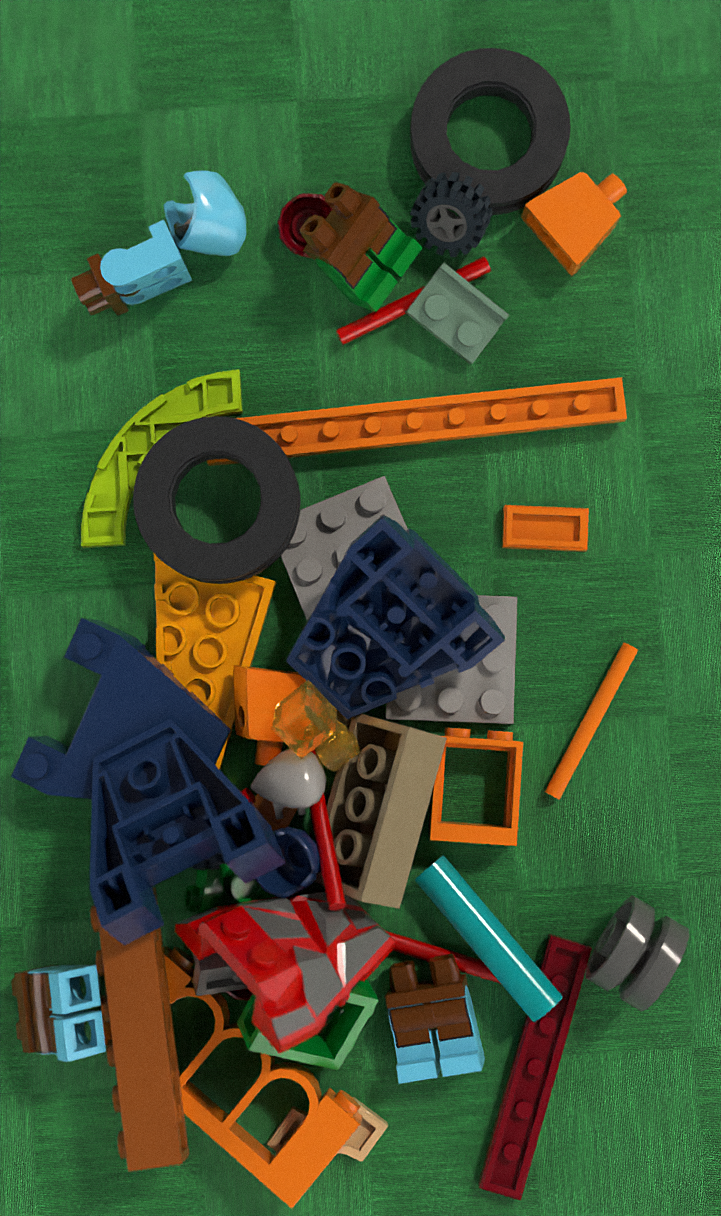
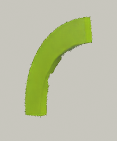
(117, 470)

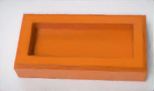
(545, 528)

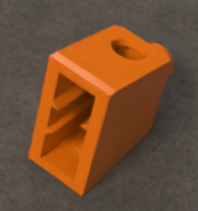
(575, 217)
(255, 702)

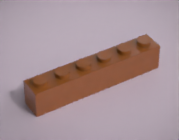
(142, 1049)

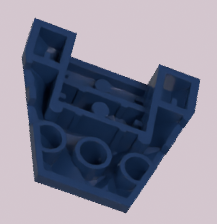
(390, 622)

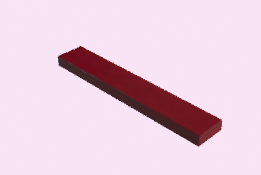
(534, 1073)

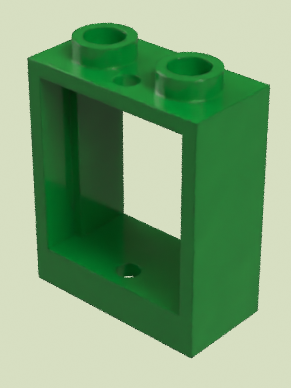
(323, 1050)

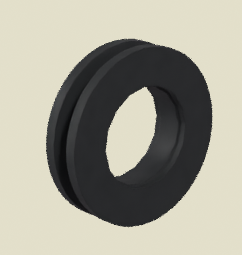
(500, 75)
(171, 461)

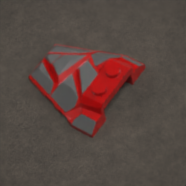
(291, 957)

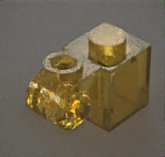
(309, 722)

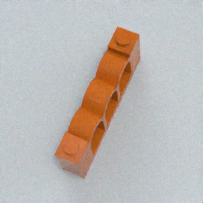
(313, 1142)

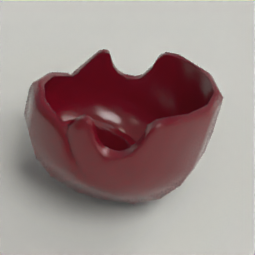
(295, 215)

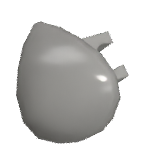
(291, 782)

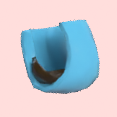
(213, 222)

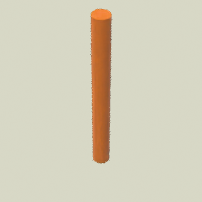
(591, 720)

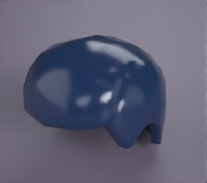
(300, 867)

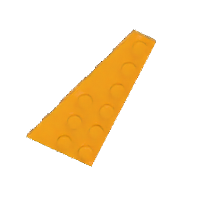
(208, 631)

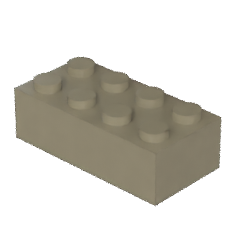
(381, 807)

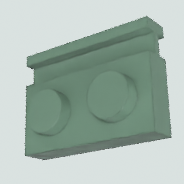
(457, 313)

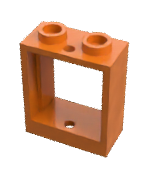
(475, 832)

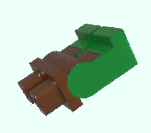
(358, 246)

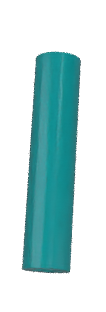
(489, 939)

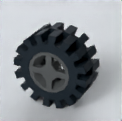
(443, 226)

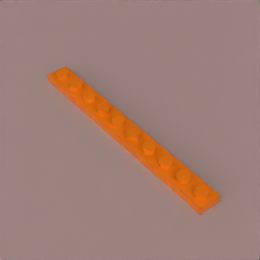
(443, 418)

